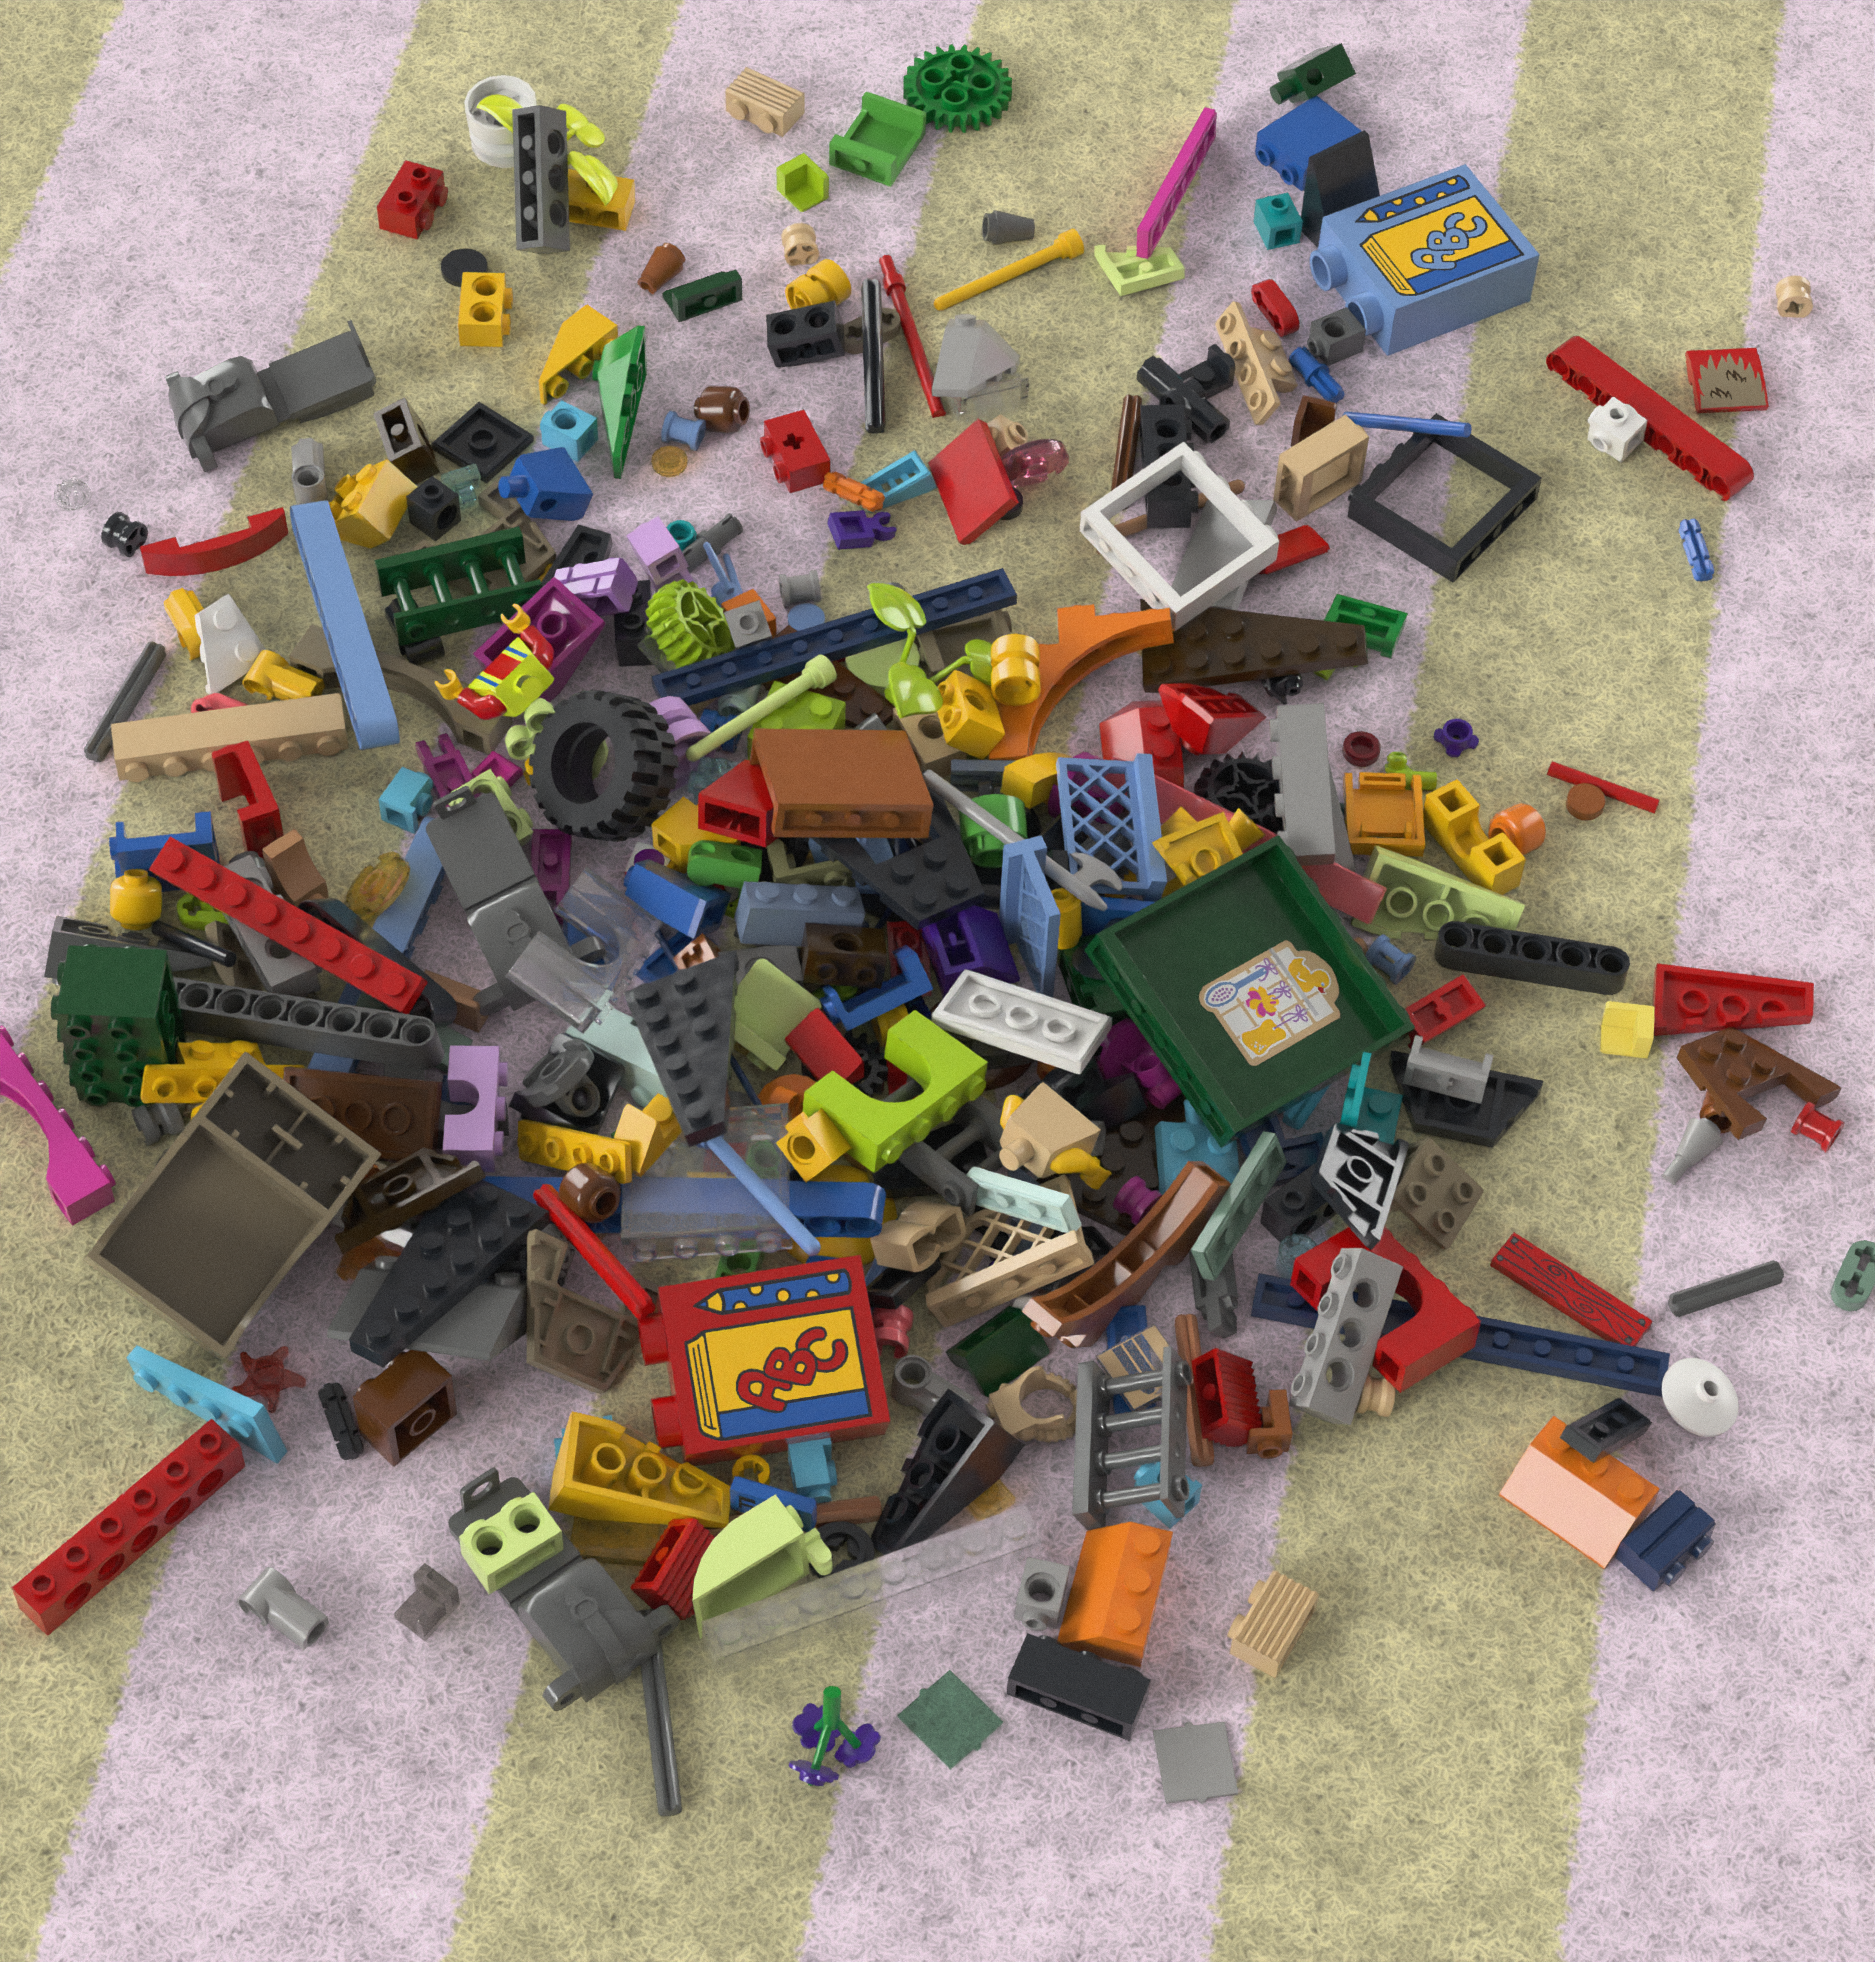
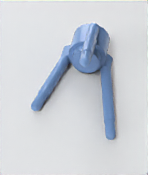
(725, 588)

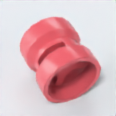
(892, 1327)

